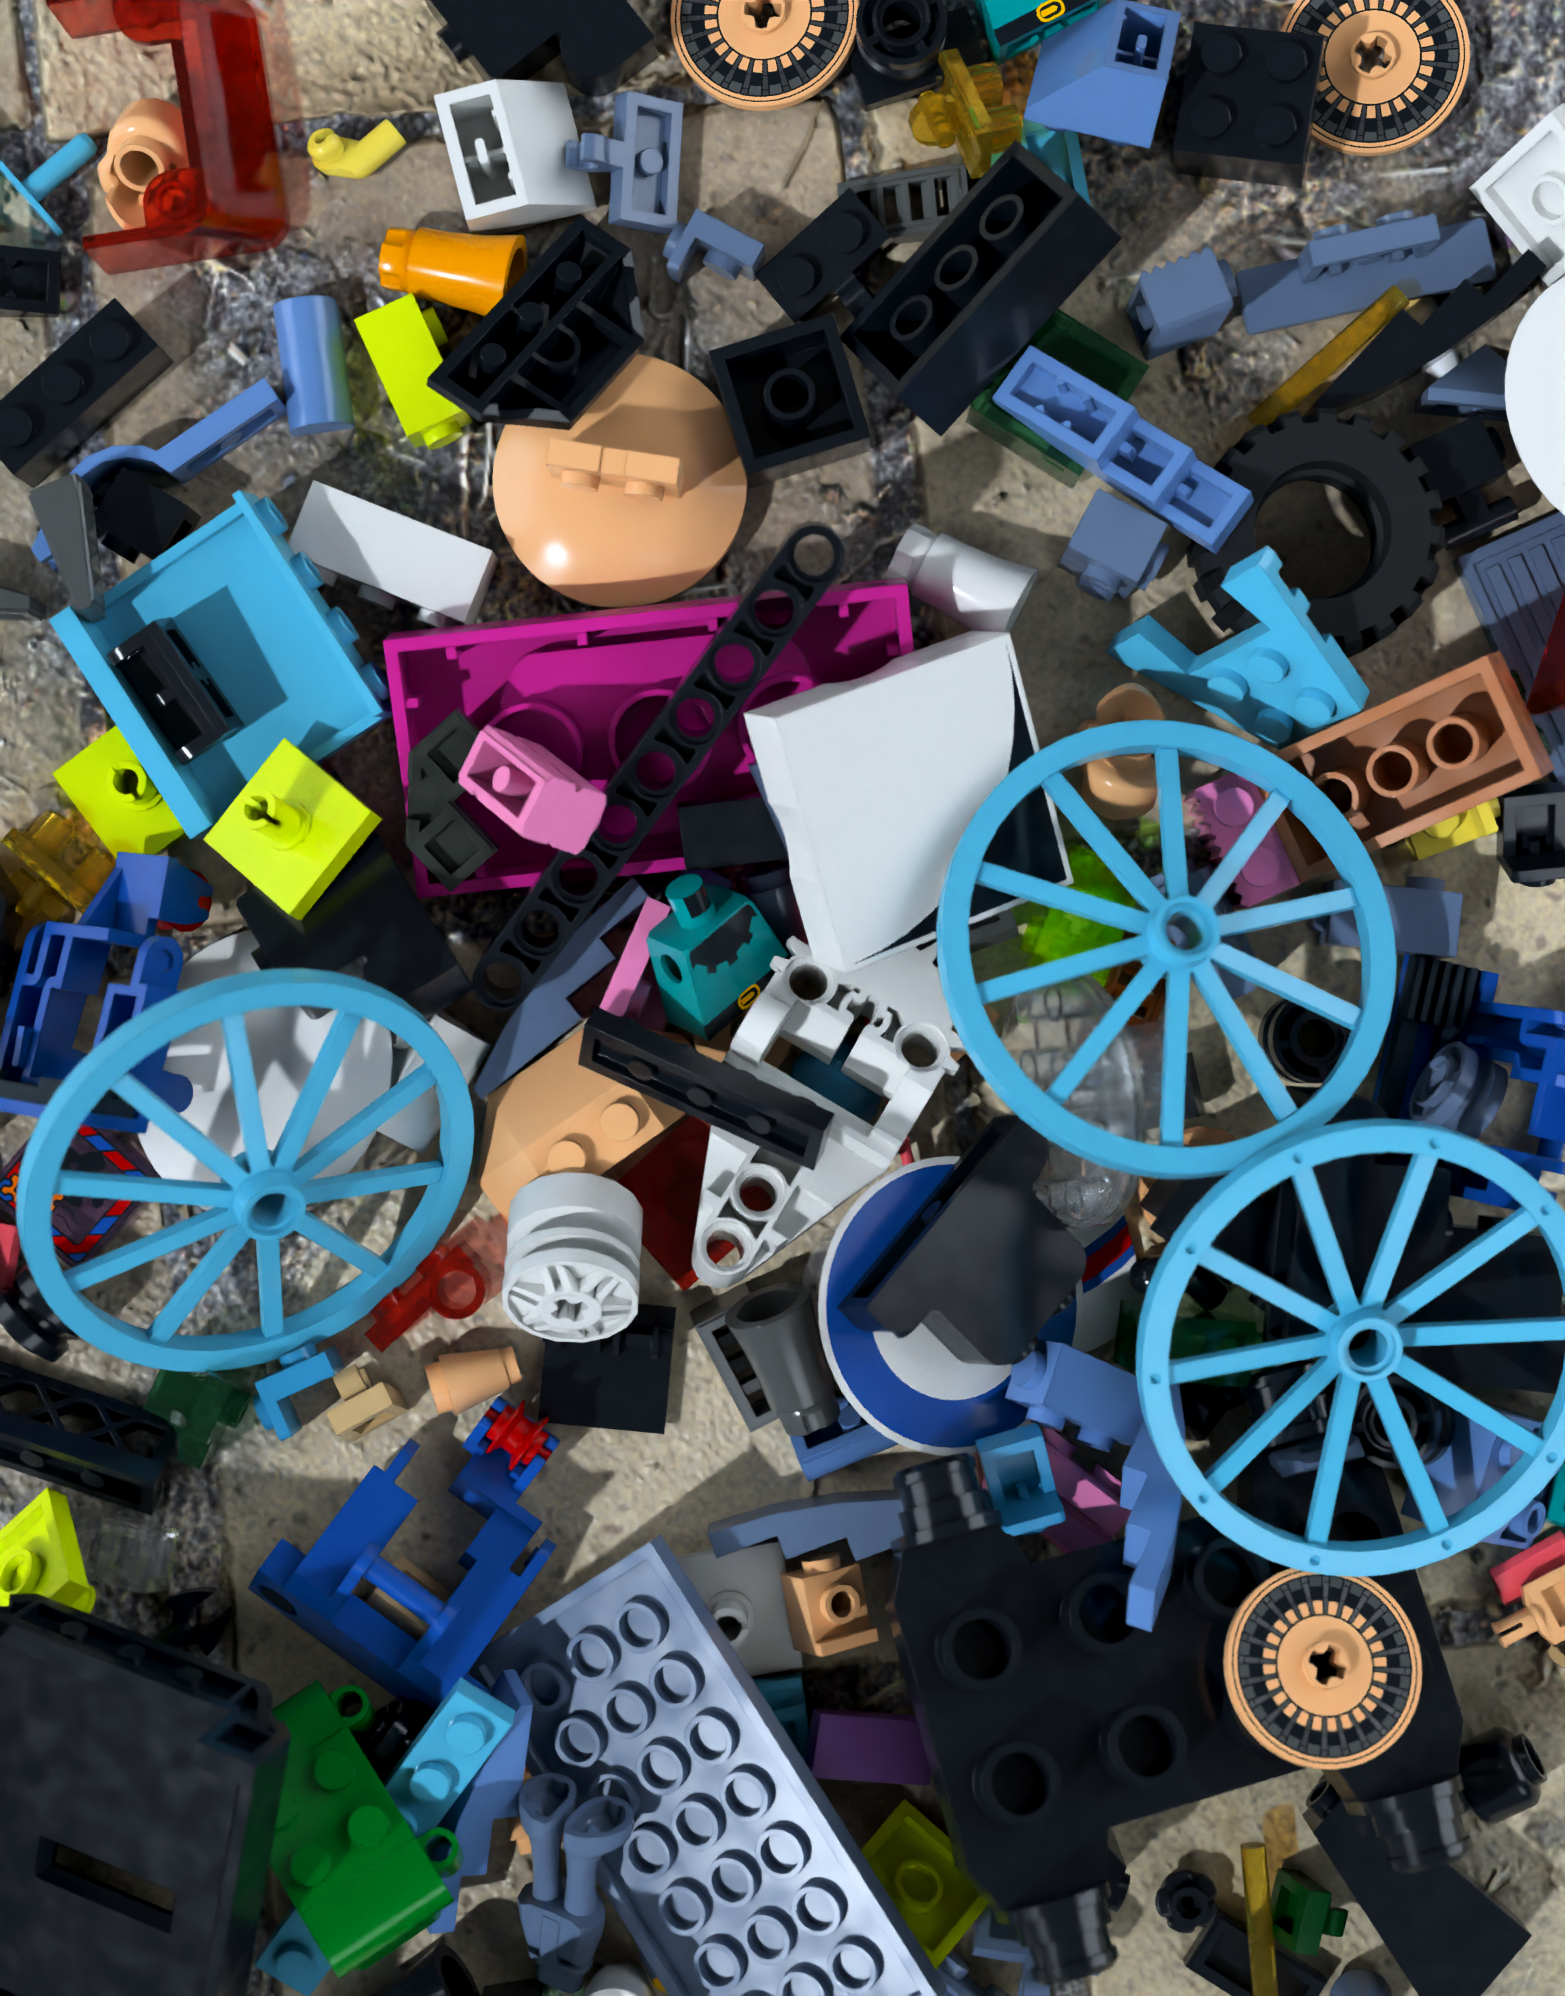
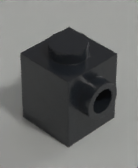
(140, 517)

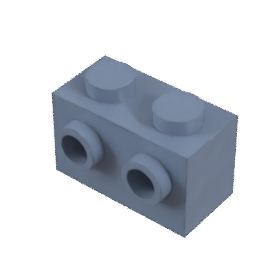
(1114, 548)

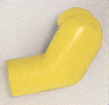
(354, 157)

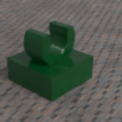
(1303, 1912)

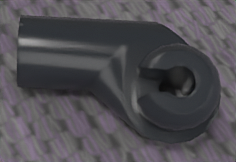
(1201, 1286)

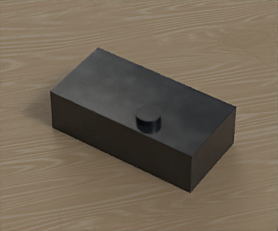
(979, 287)

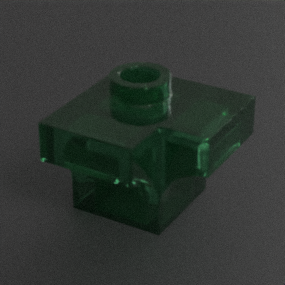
(199, 1408)

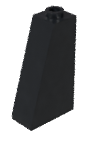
(1434, 1921)

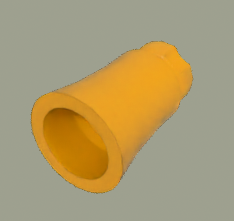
(452, 266)

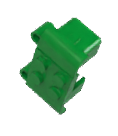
(344, 1842)

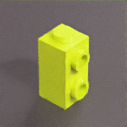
(405, 353)

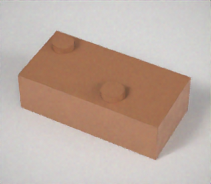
(1417, 760)

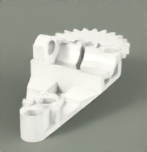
(905, 1008)

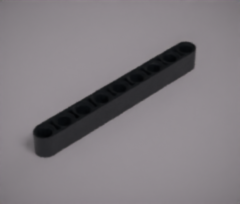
(667, 735)

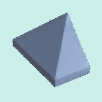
(1469, 389)

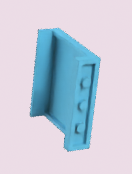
(260, 635)

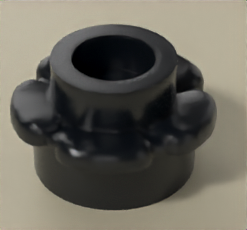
(1175, 1888)

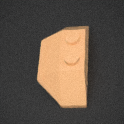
(563, 1121)

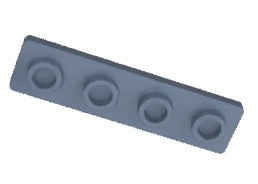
(1349, 270)

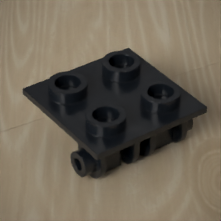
(613, 1379)

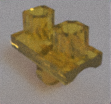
(960, 113)
(41, 850)

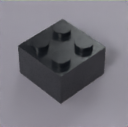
(1248, 104)
(790, 400)

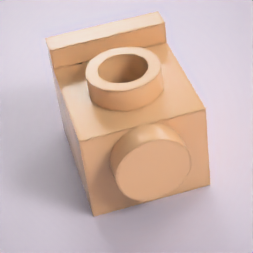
(809, 1610)

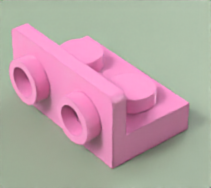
(634, 986)

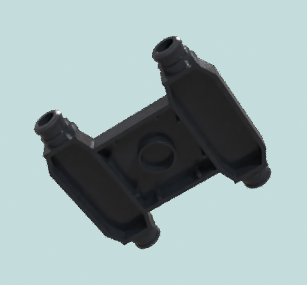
(1069, 1721)

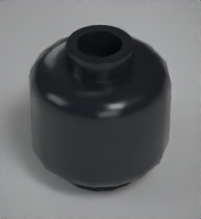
(1500, 1774)

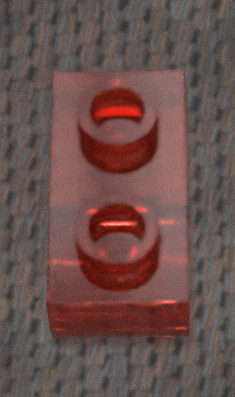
(400, 1310)

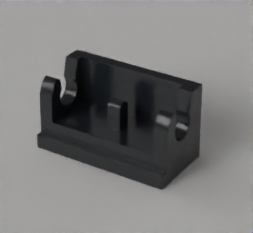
(176, 689)

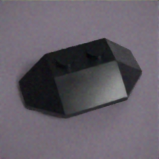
(550, 337)

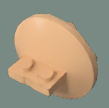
(630, 496)

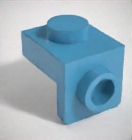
(299, 1370)
(1020, 1480)

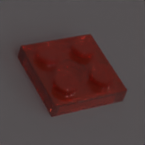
(669, 1192)

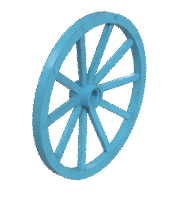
(1158, 954)
(259, 1190)
(1367, 1364)

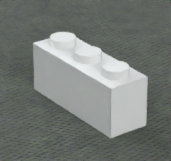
(393, 557)

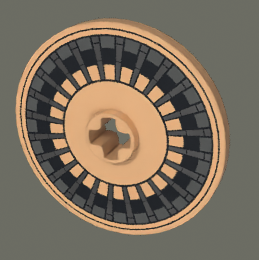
(763, 65)
(1392, 105)
(1275, 1686)

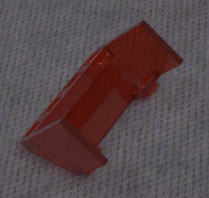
(235, 183)

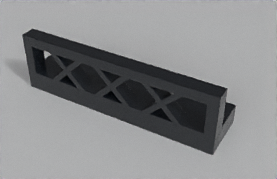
(83, 1460)

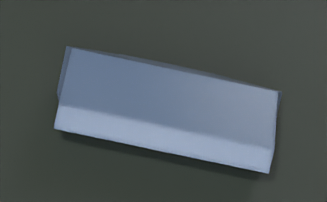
(1307, 1456)

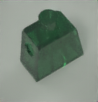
(1193, 1334)

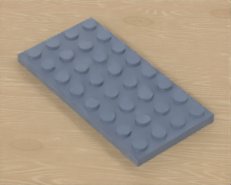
(734, 1850)

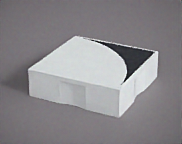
(883, 783)

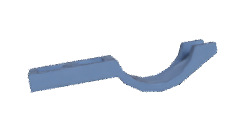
(187, 453)

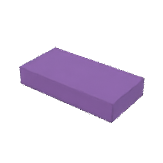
(866, 1747)

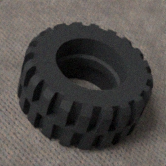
(1378, 482)

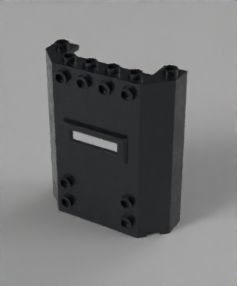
(146, 1769)

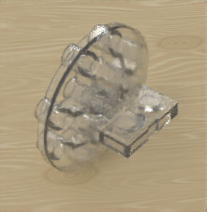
(1115, 1095)

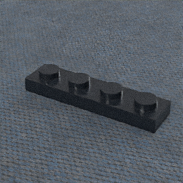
(705, 1088)

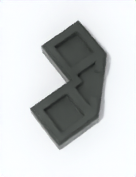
(437, 824)

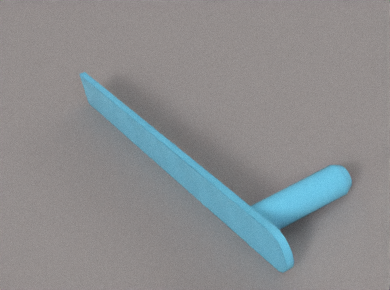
(52, 174)

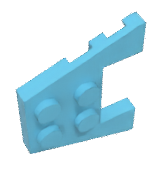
(1268, 680)

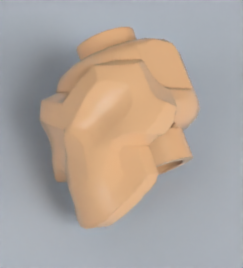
(139, 147)
(1122, 784)

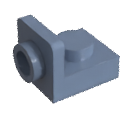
(725, 249)

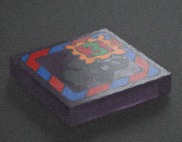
(78, 1223)

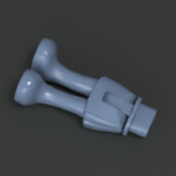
(561, 1913)

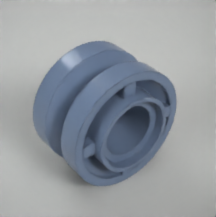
(1459, 1091)

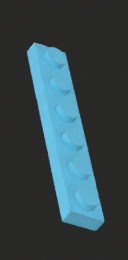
(423, 1789)

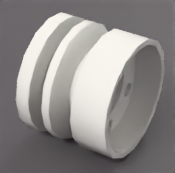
(573, 1257)

